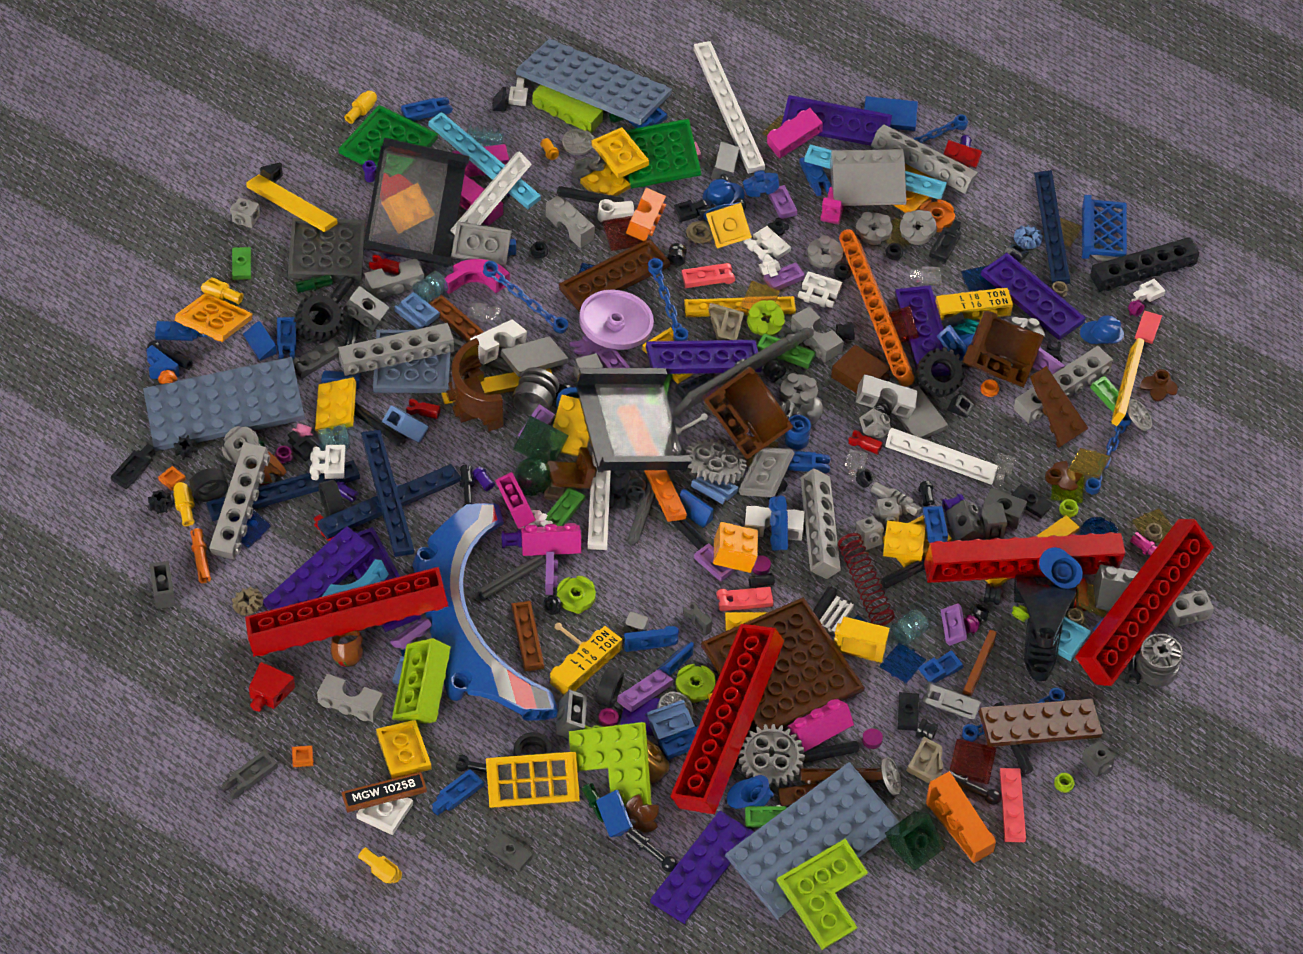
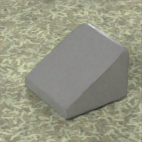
(637, 620)

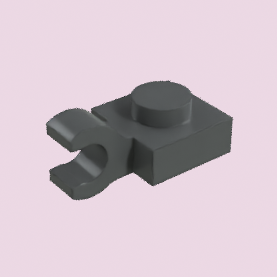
(584, 166)
(699, 619)

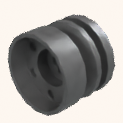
(535, 388)
(1159, 659)

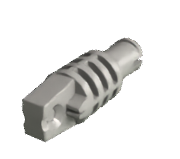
(905, 501)

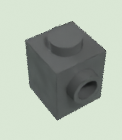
(1098, 759)

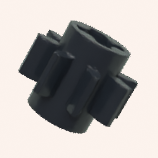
(182, 443)
(160, 501)

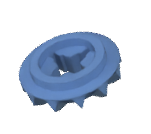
(1027, 242)

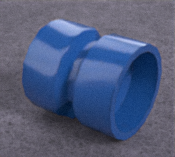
(799, 435)

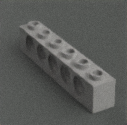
(926, 159)
(396, 349)
(1070, 378)
(249, 455)
(820, 524)

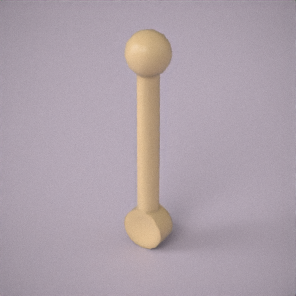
(558, 626)

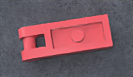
(708, 275)
(744, 598)

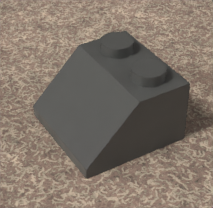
(1110, 584)

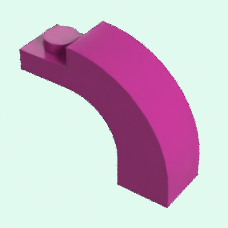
(832, 209)
(472, 271)

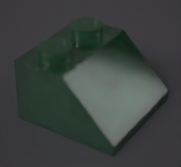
(540, 441)
(915, 839)

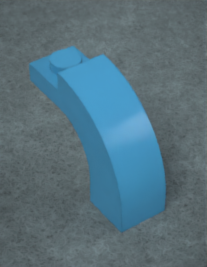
(375, 574)

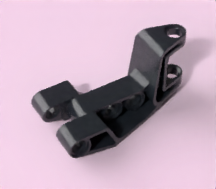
(1043, 632)

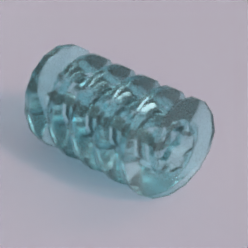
(486, 137)

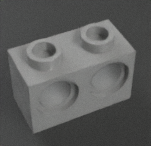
(1194, 608)

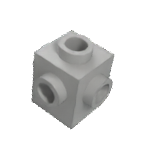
(245, 212)
(875, 424)
(886, 510)
(870, 531)

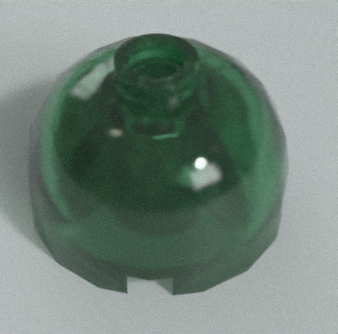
(533, 476)

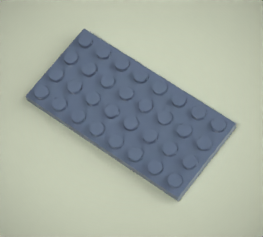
(594, 81)
(217, 402)
(824, 816)

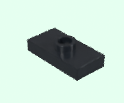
(686, 387)
(1035, 503)
(908, 711)

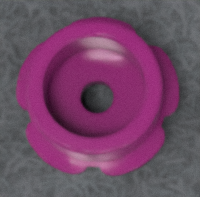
(1136, 308)
(284, 450)
(971, 624)

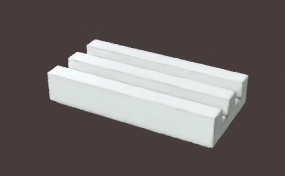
(842, 604)

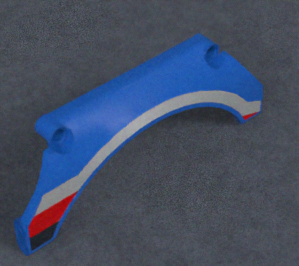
(471, 661)

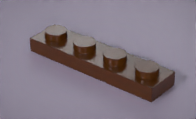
(811, 775)

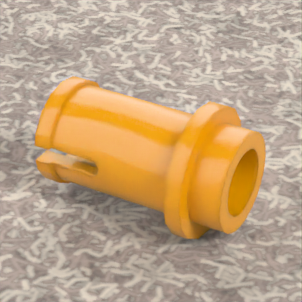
(551, 152)

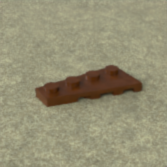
(1061, 413)

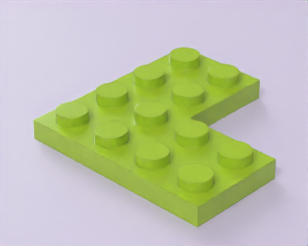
(621, 751)
(814, 888)

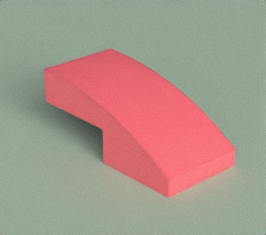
(1148, 327)

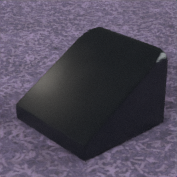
(499, 100)
(272, 172)
(1016, 252)
(960, 405)

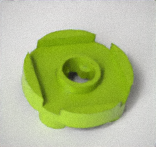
(769, 309)
(580, 603)
(703, 675)

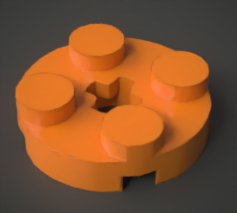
(943, 208)

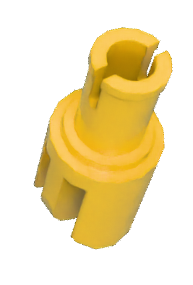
(361, 106)
(221, 290)
(184, 502)
(381, 866)

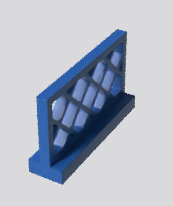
(1089, 223)

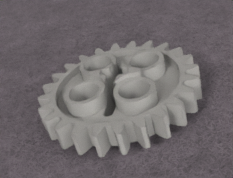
(716, 461)
(772, 739)

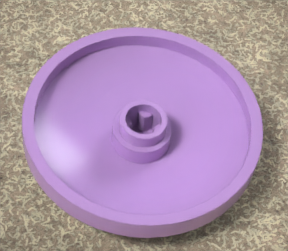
(616, 319)

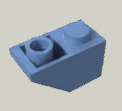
(405, 423)

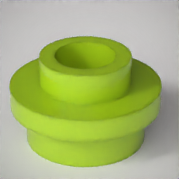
(1071, 504)
(1020, 613)
(1067, 778)

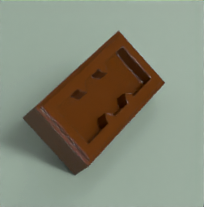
(789, 795)

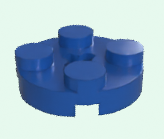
(761, 183)

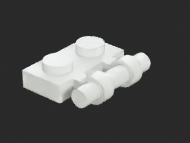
(770, 241)
(820, 285)
(334, 462)

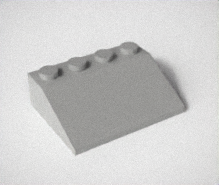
(868, 177)

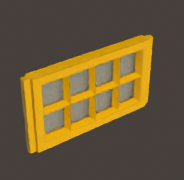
(532, 779)

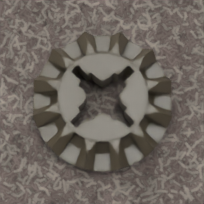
(701, 227)
(255, 601)

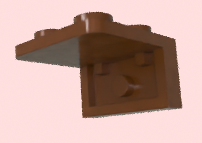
(574, 474)

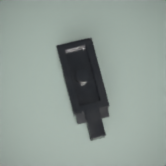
(946, 242)
(133, 466)

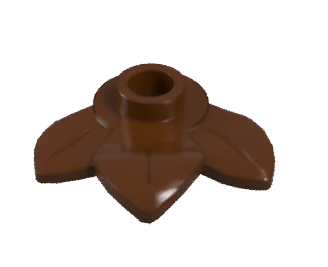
(1159, 385)
(1062, 476)
(642, 814)

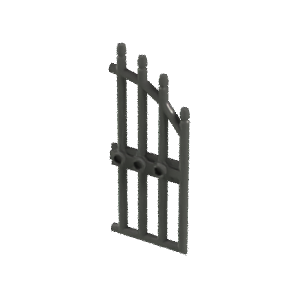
(755, 361)

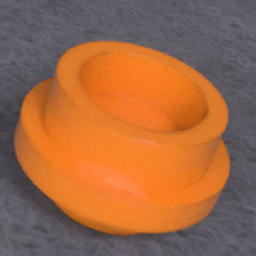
(167, 376)
(989, 388)

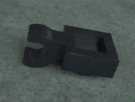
(687, 209)
(301, 446)

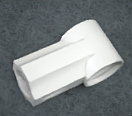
(610, 210)

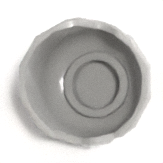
(812, 410)

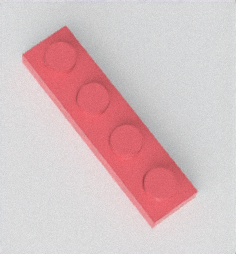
(1012, 805)

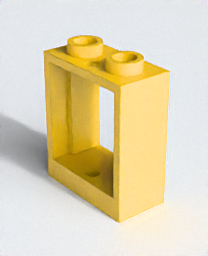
(861, 639)

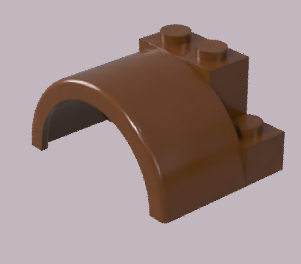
(1001, 344)
(467, 393)
(747, 405)

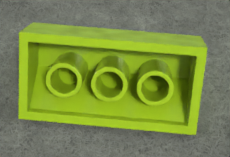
(421, 681)

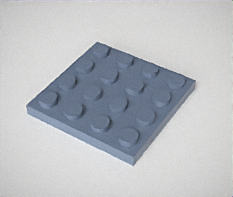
(417, 376)

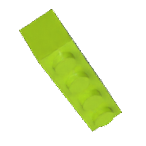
(568, 108)

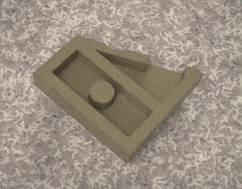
(725, 321)
(927, 761)

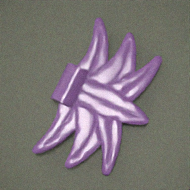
(586, 346)

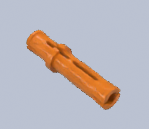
(199, 549)

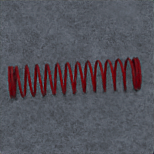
(878, 614)

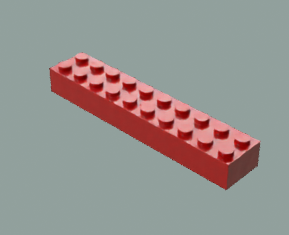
(1017, 556)
(1144, 602)
(346, 612)
(727, 719)

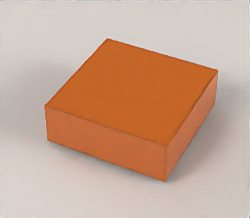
(171, 477)
(302, 756)

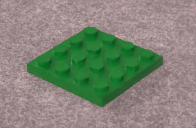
(383, 123)
(669, 153)

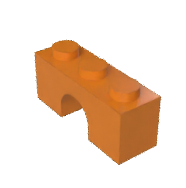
(646, 215)

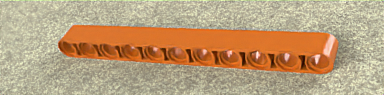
(876, 308)

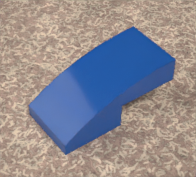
(655, 118)
(938, 669)

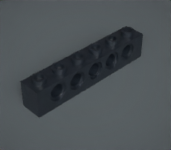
(1144, 264)

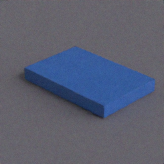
(902, 111)

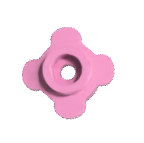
(303, 430)

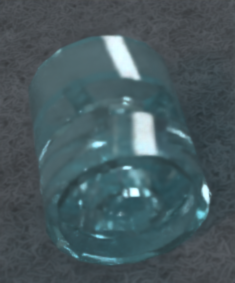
(430, 287)
(326, 436)
(909, 626)

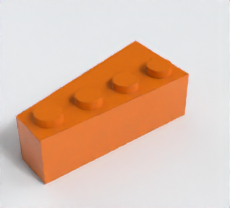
(959, 817)

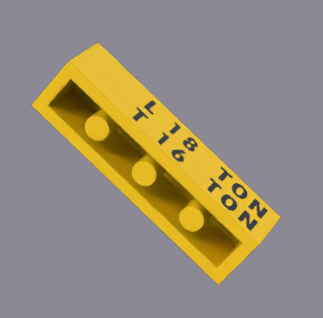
(974, 303)
(586, 660)

